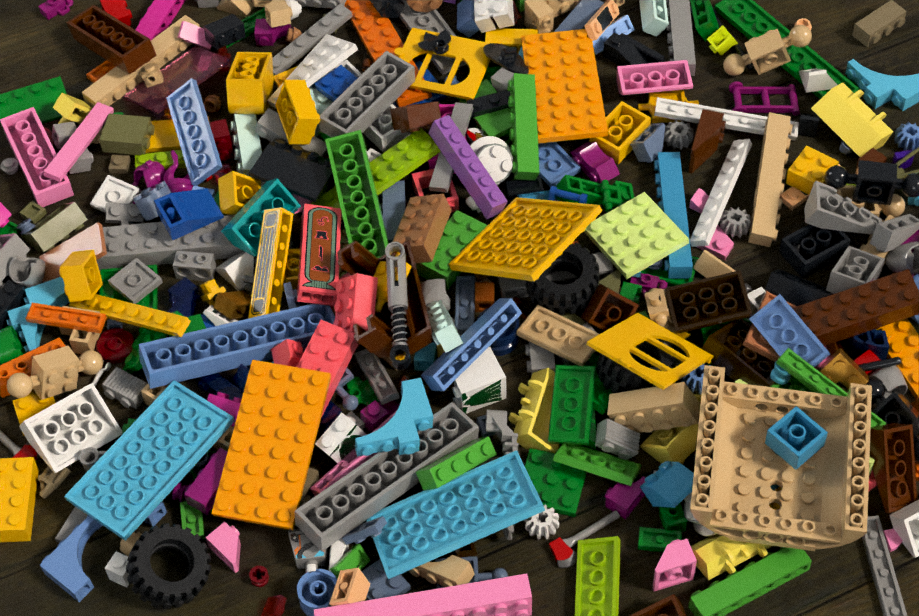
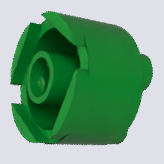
(10, 345)

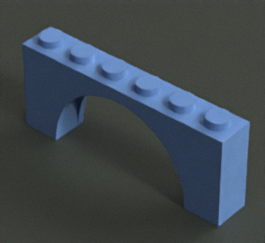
(65, 562)

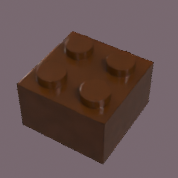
(414, 116)
(608, 308)

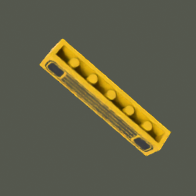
(271, 262)

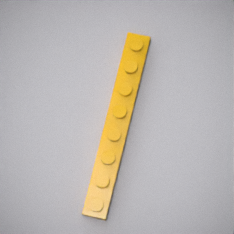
(136, 314)

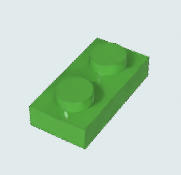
(192, 519)

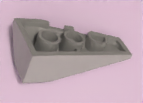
(833, 212)

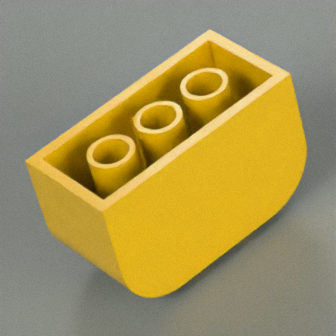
(250, 83)

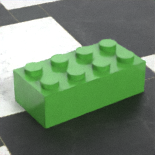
(456, 236)

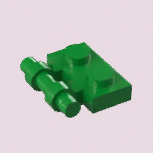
(622, 193)

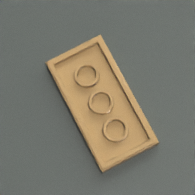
(558, 335)

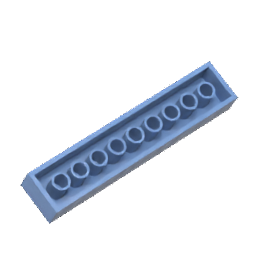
(228, 344)

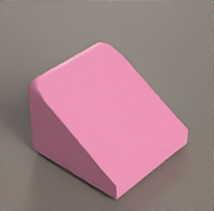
(698, 200)

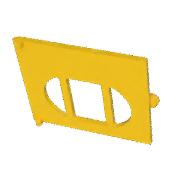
(459, 48)
(622, 338)

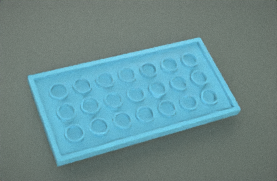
(149, 459)
(456, 514)

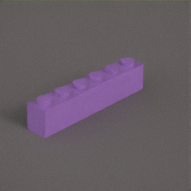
(467, 167)

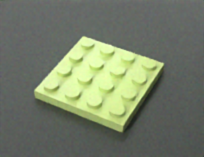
(636, 235)

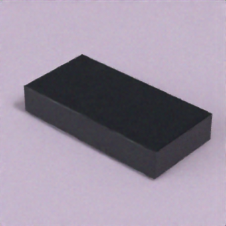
(517, 187)

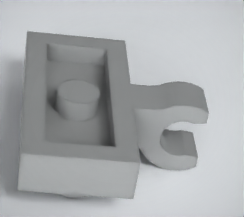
(122, 213)

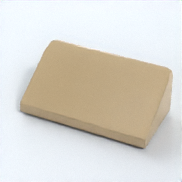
(711, 266)

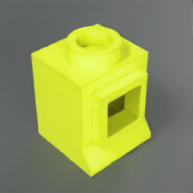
(721, 41)

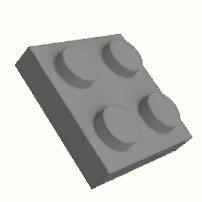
(135, 281)

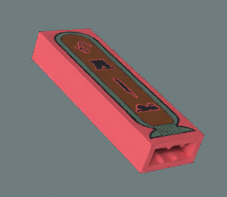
(318, 255)

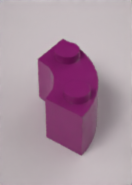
(595, 162)

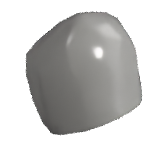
(902, 259)
(27, 271)
(435, 291)
(891, 378)

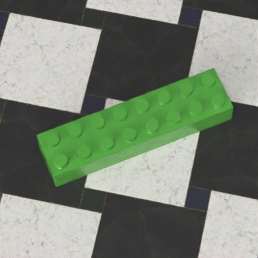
(357, 192)

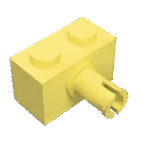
(71, 109)

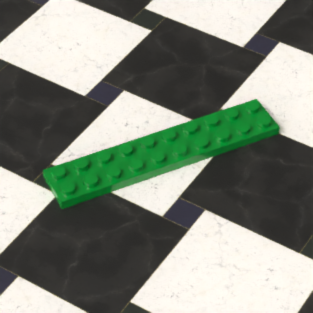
(755, 21)

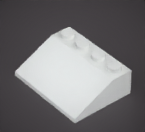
(70, 427)

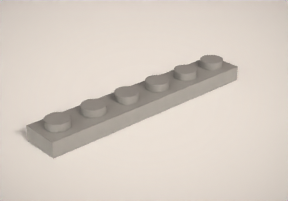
(310, 38)

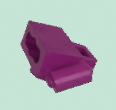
(54, 7)
(648, 282)

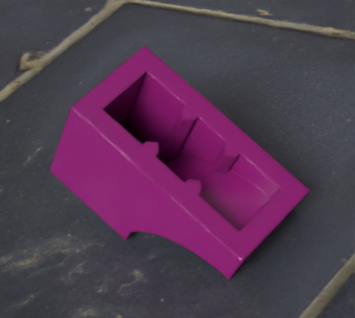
(266, 35)
(376, 414)
(624, 497)

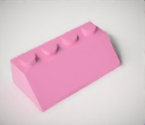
(653, 77)

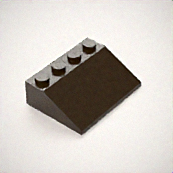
(708, 302)
(737, 359)

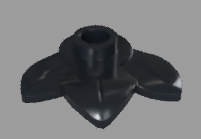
(437, 44)

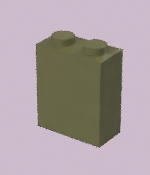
(126, 134)

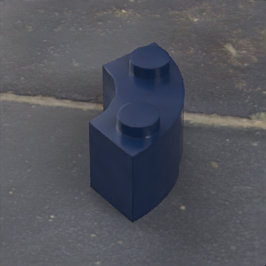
(874, 340)

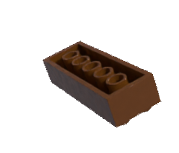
(111, 39)
(861, 308)

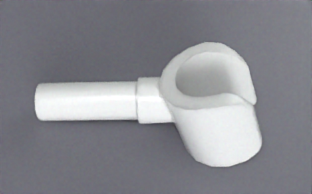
(98, 375)

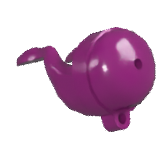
(152, 171)
(176, 184)

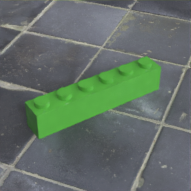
(524, 126)
(750, 582)

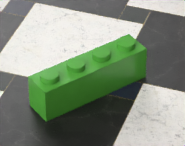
(456, 463)

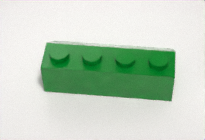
(39, 95)

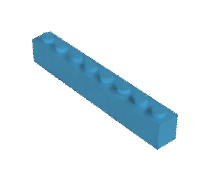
(673, 205)

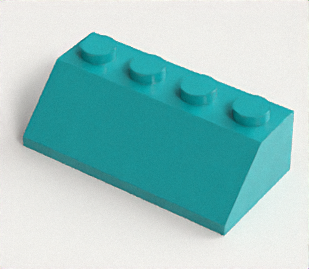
(246, 225)

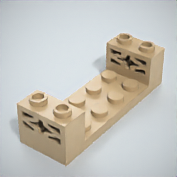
(541, 13)

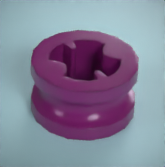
(178, 492)

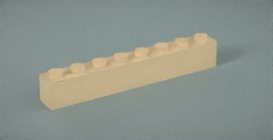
(118, 82)
(769, 180)

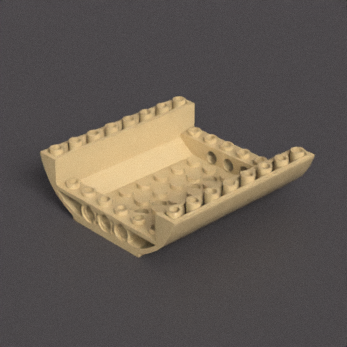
(733, 470)

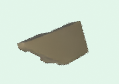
(50, 481)

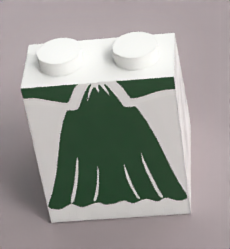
(480, 384)
(339, 438)

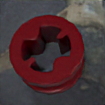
(265, 577)

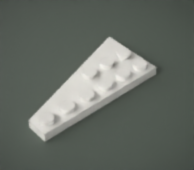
(319, 62)

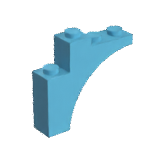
(882, 88)
(46, 293)
(402, 429)

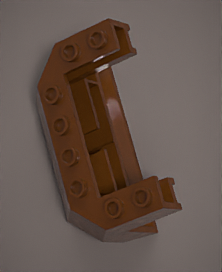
(378, 339)

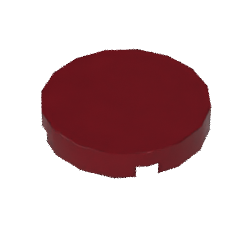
(115, 345)

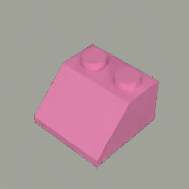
(675, 565)

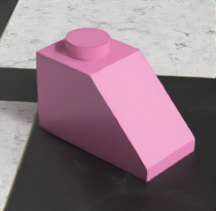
(226, 545)

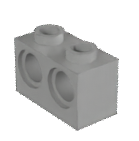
(194, 265)

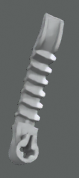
(497, 422)

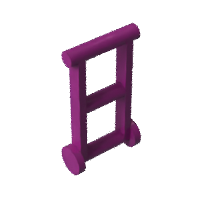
(738, 89)

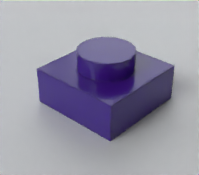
(899, 155)

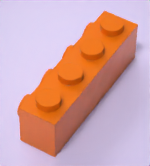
(24, 364)

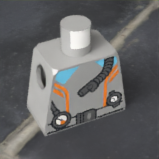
(306, 552)

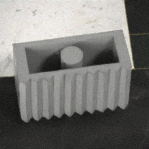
(124, 388)
(617, 439)

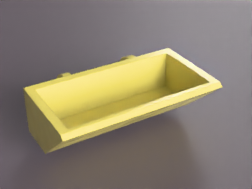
(852, 119)
(535, 413)
(720, 554)

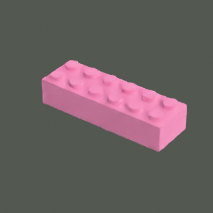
(34, 154)

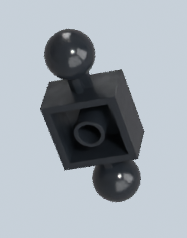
(873, 182)
(895, 410)

